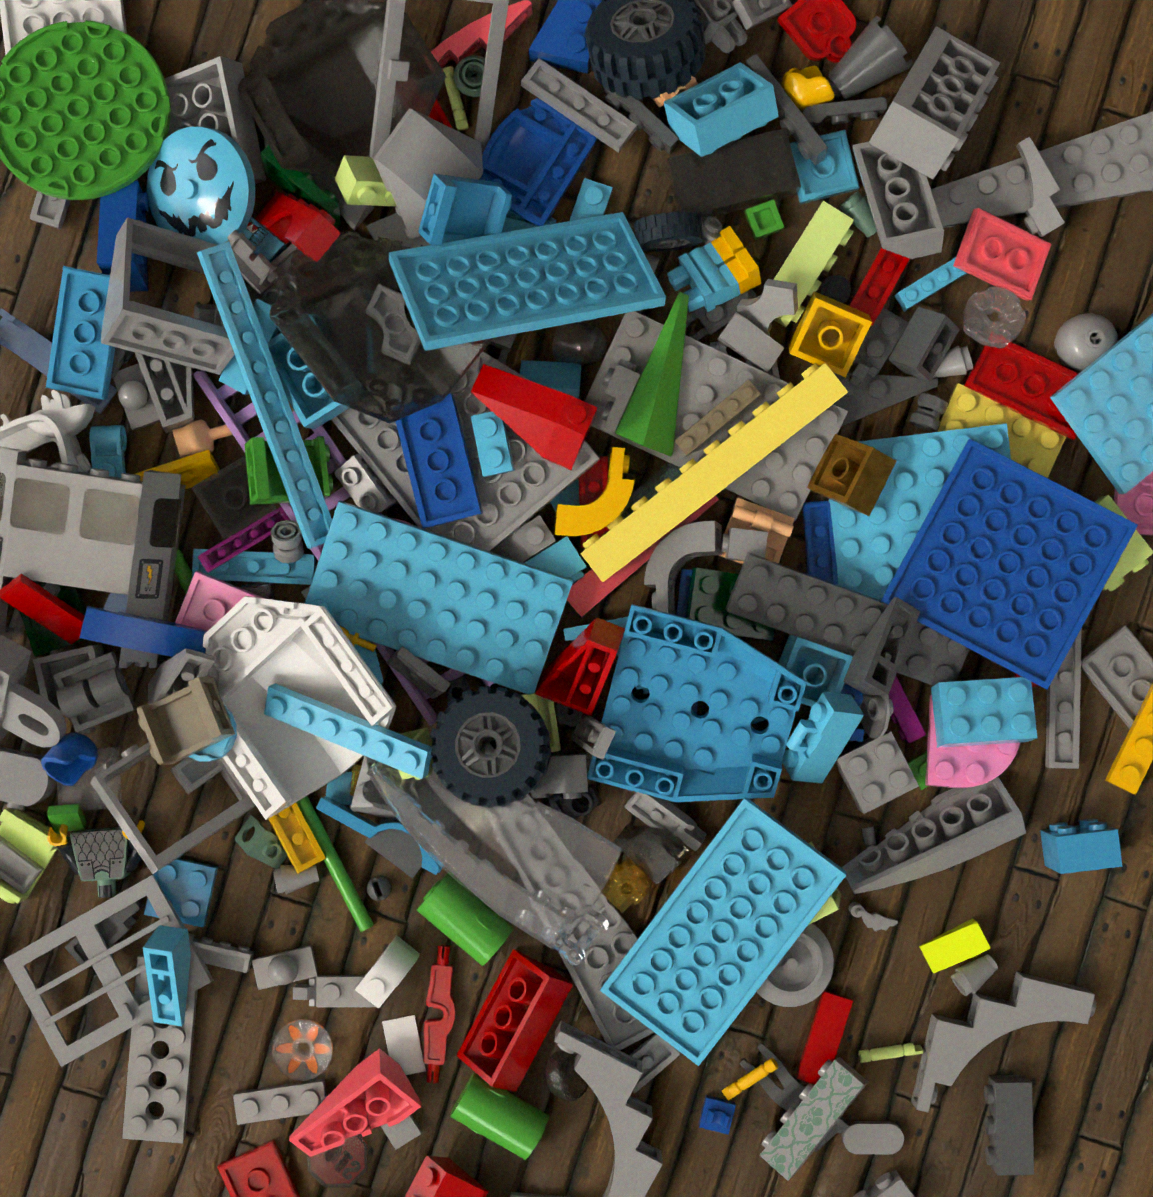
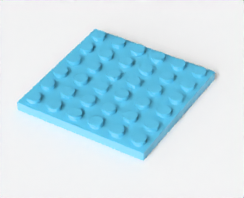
(875, 545)

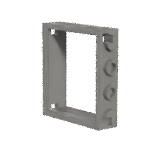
(155, 863)

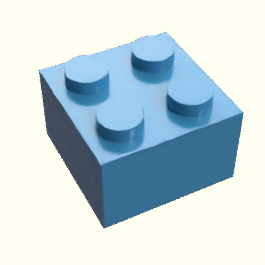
(1081, 847)

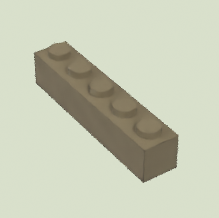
(717, 417)

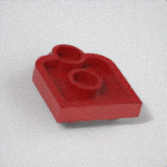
(820, 28)

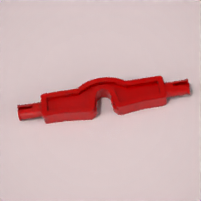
(435, 1029)

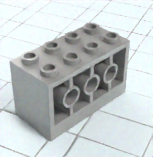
(936, 104)

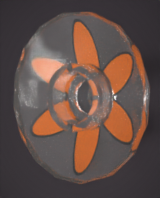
(292, 1060)

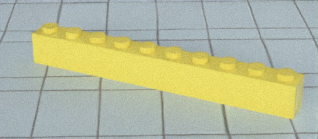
(714, 472)

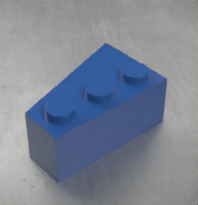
(114, 209)

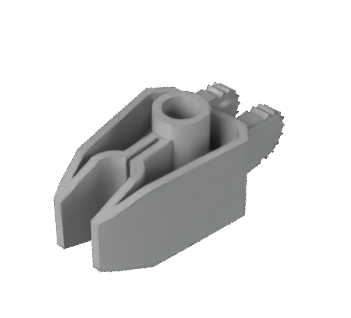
(721, 25)

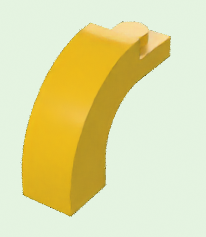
(598, 514)

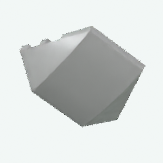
(414, 154)

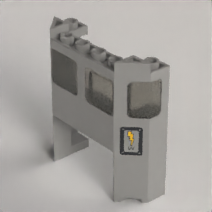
(91, 534)

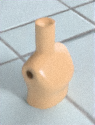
(198, 437)

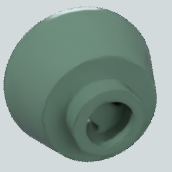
(469, 75)

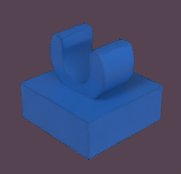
(717, 1114)

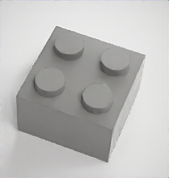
(875, 772)

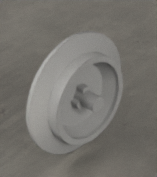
(801, 972)

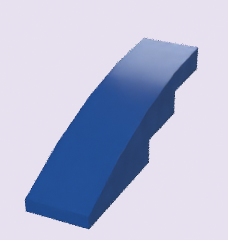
(140, 633)

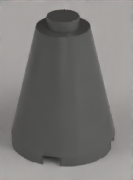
(868, 61)

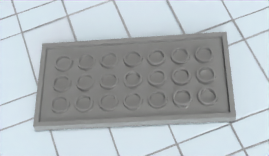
(706, 380)

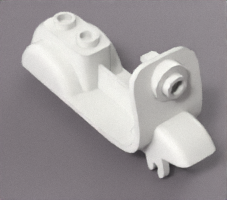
(55, 422)

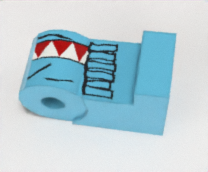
(263, 240)

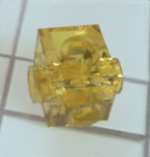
(622, 894)

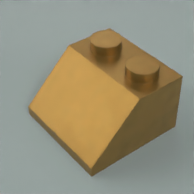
(852, 474)

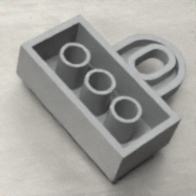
(21, 704)

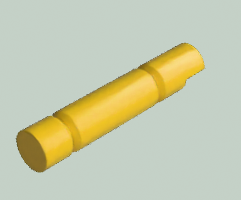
(750, 1078)

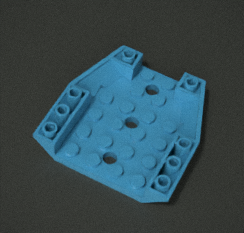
(684, 755)

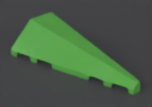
(654, 404)

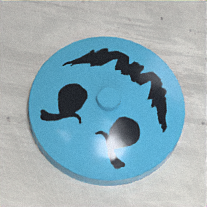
(201, 185)

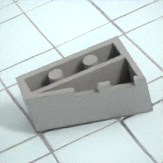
(170, 389)

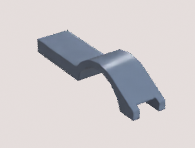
(36, 351)

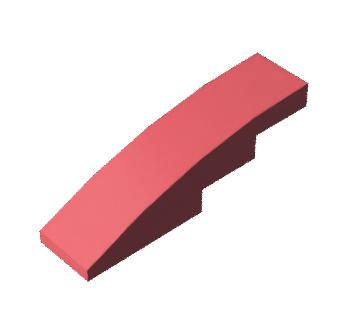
(475, 35)

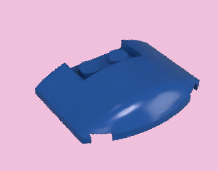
(536, 159)

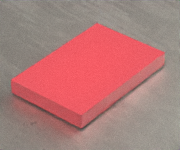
(1002, 254)

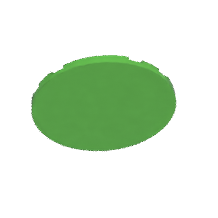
(81, 110)

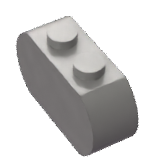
(23, 779)

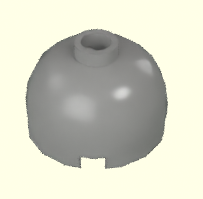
(1084, 340)

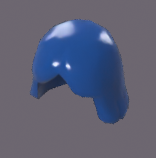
(70, 758)

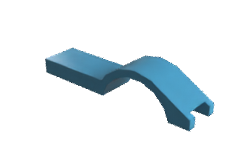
(367, 827)

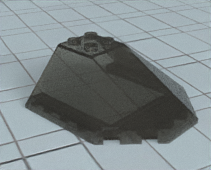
(319, 81)
(327, 325)

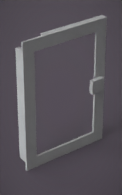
(394, 70)

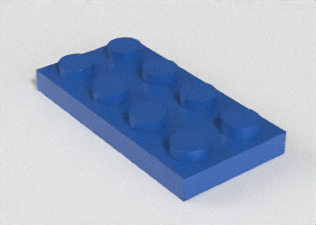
(439, 464)

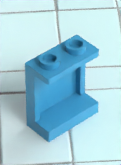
(463, 209)

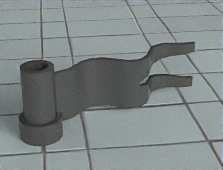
(790, 1094)

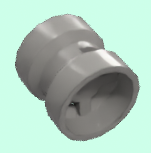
(287, 541)

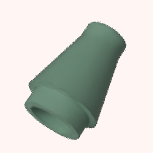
(858, 209)

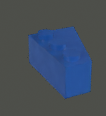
(563, 36)

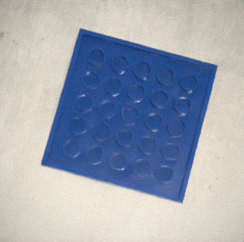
(1009, 563)

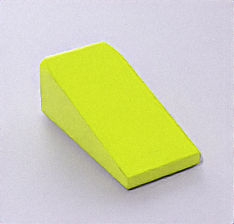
(955, 946)

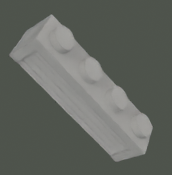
(224, 954)

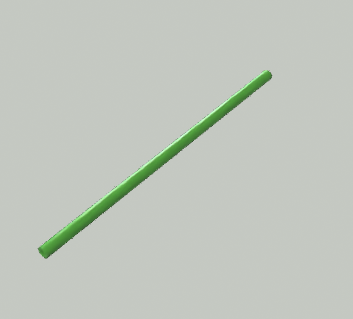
(332, 859)

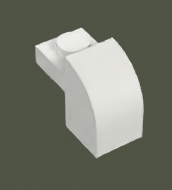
(387, 972)

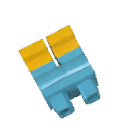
(716, 272)

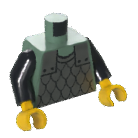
(98, 855)

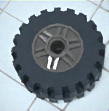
(645, 45)
(461, 742)

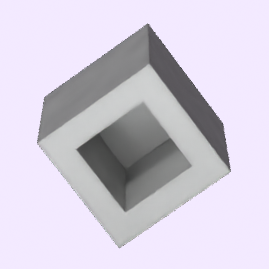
(741, 541)

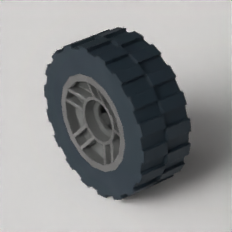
(669, 231)

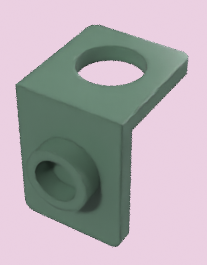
(263, 845)

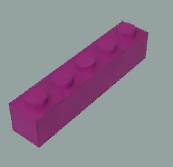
(241, 540)
(904, 714)

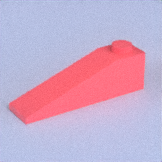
(365, 1099)

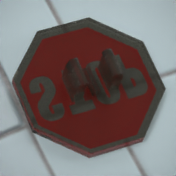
(340, 1165)

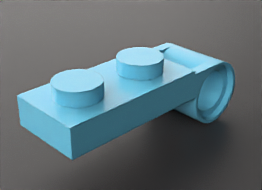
(108, 448)

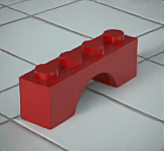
(300, 224)

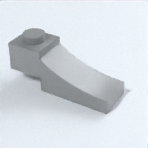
(1042, 214)

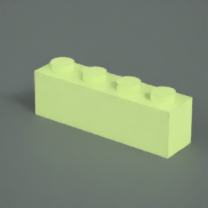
(813, 254)

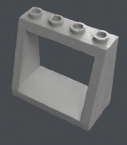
(151, 329)

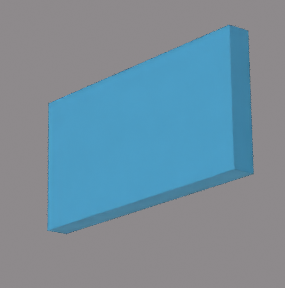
(77, 356)

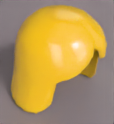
(807, 87)

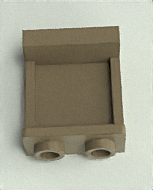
(185, 721)

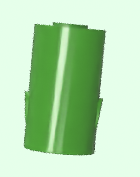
(465, 919)
(500, 1116)

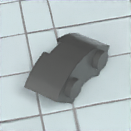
(564, 775)

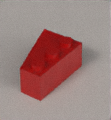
(582, 668)

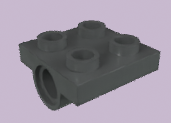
(93, 692)

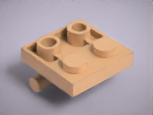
(758, 518)

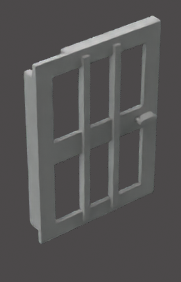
(105, 966)

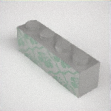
(813, 1117)

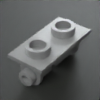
(253, 268)

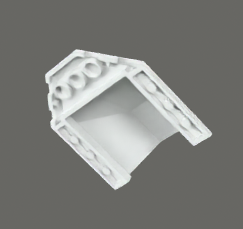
(308, 653)

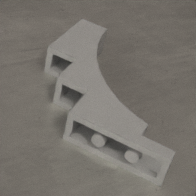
(955, 1042)
(613, 1079)

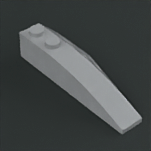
(946, 833)

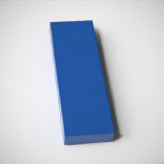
(819, 541)

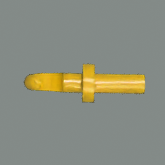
(354, 639)

